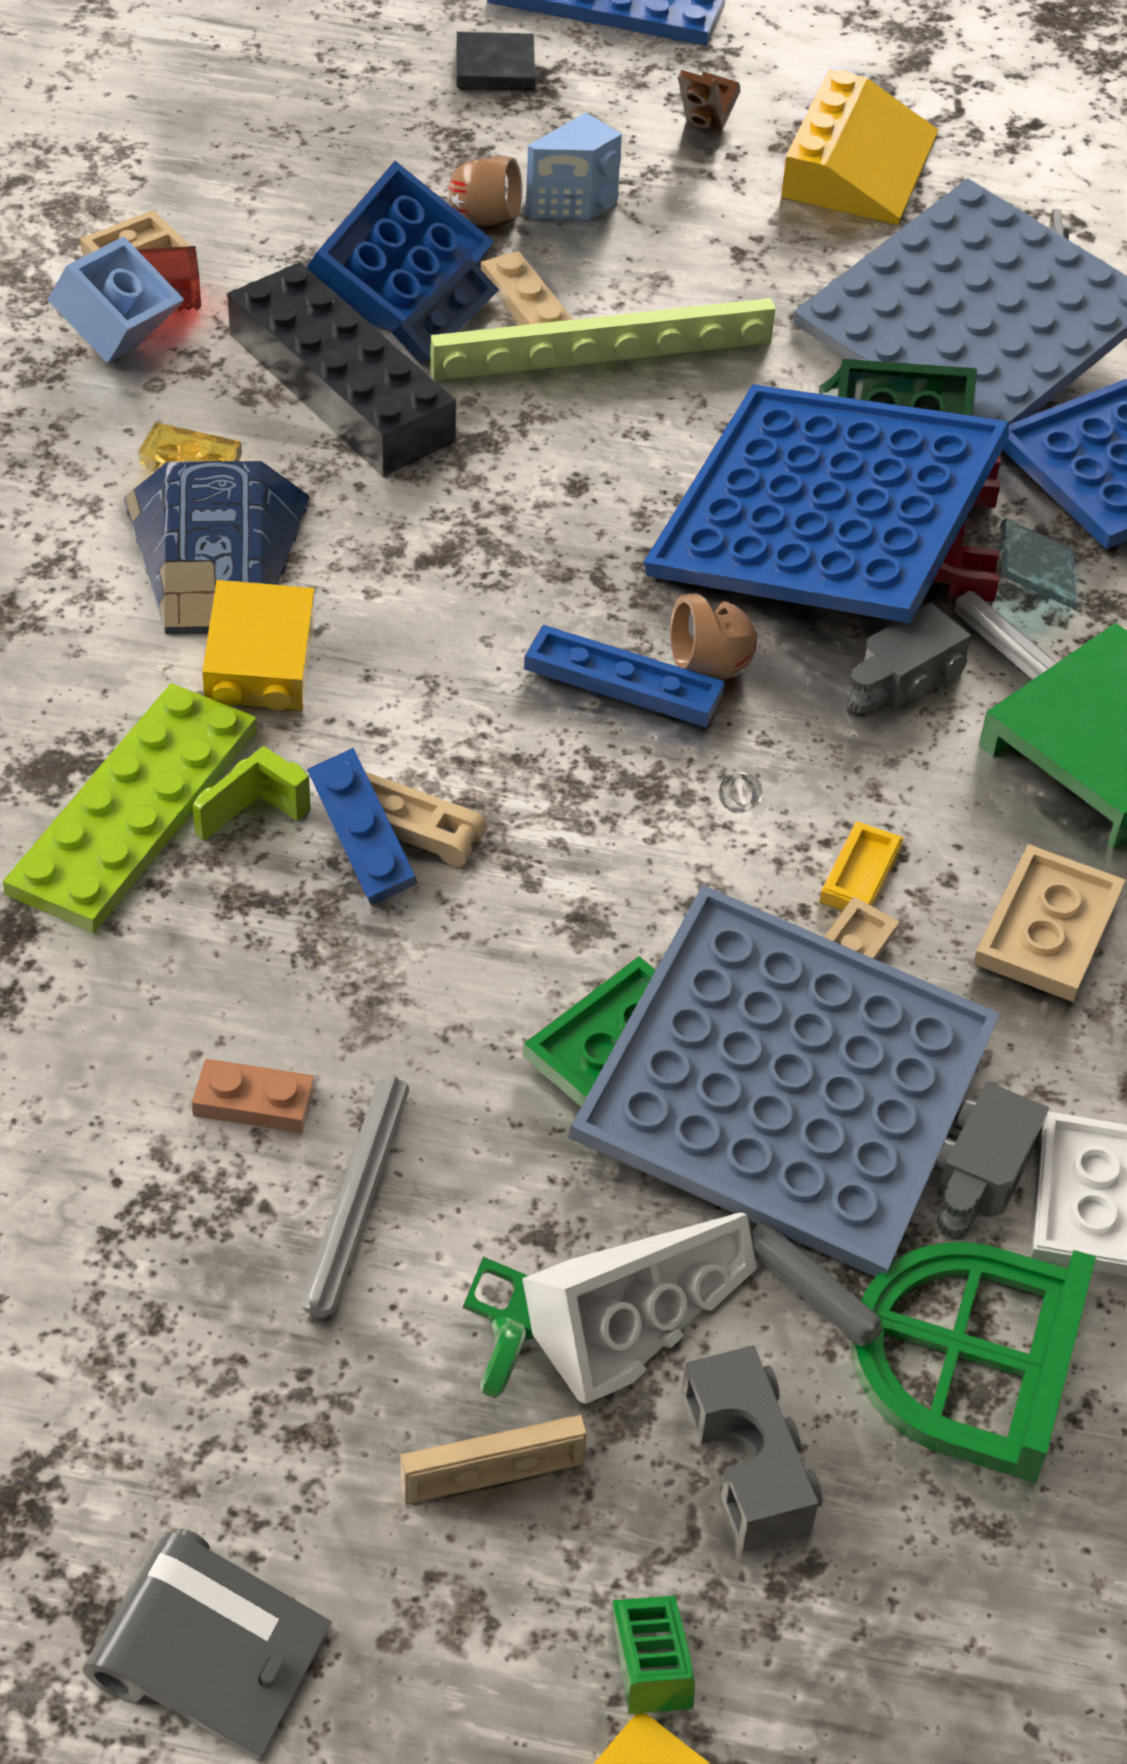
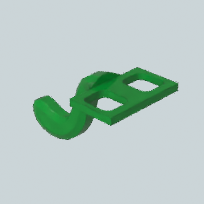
(509, 1325)

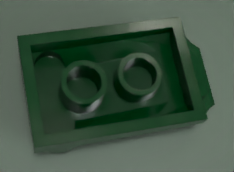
(906, 384)

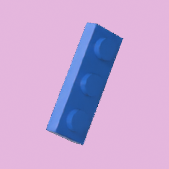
(362, 826)

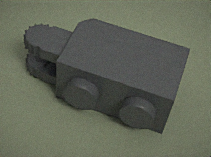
(908, 661)
(987, 1157)

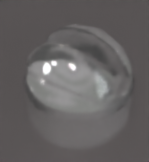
(733, 793)

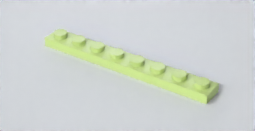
(601, 339)

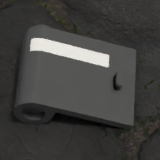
(199, 1638)

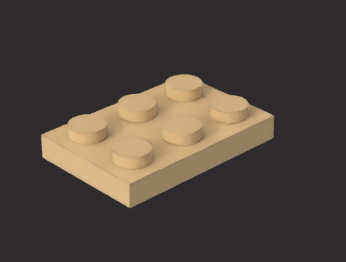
(1049, 922)

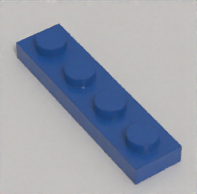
(624, 675)

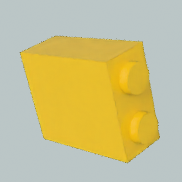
(259, 645)

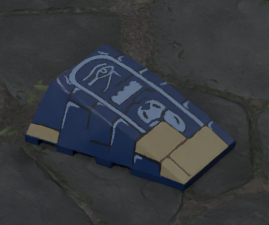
(211, 525)

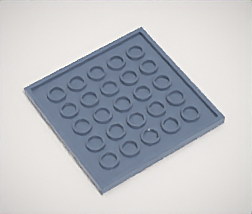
(977, 291)
(787, 1080)

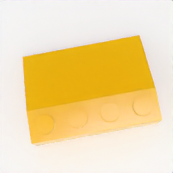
(857, 150)

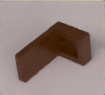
(707, 98)

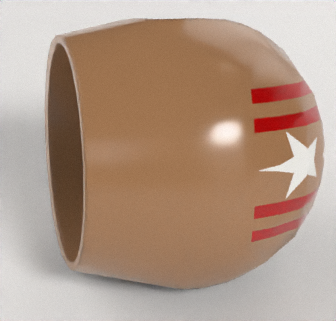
(479, 190)
(721, 642)

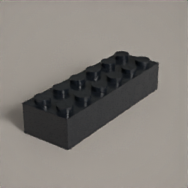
(342, 368)

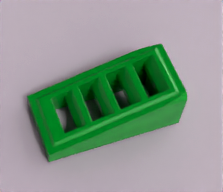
(654, 1689)

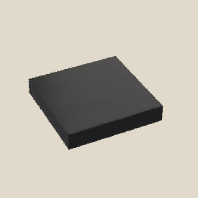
(495, 60)

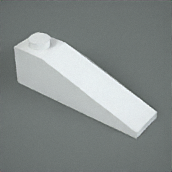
(621, 1305)

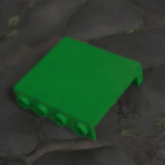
(1074, 725)

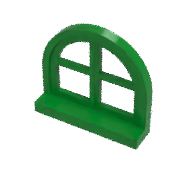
(1042, 1369)

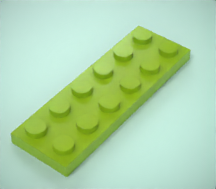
(130, 808)

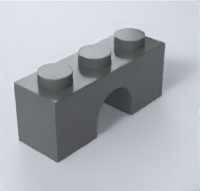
(737, 1401)

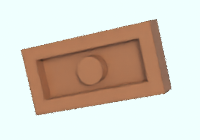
(253, 1095)

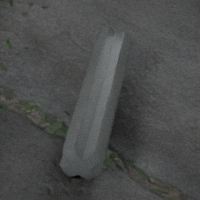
(815, 1285)

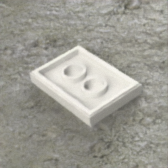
(1081, 1192)

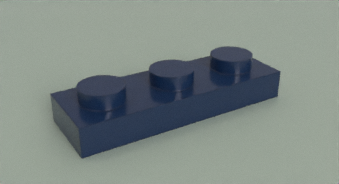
(446, 309)

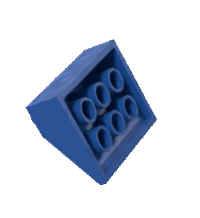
(396, 249)

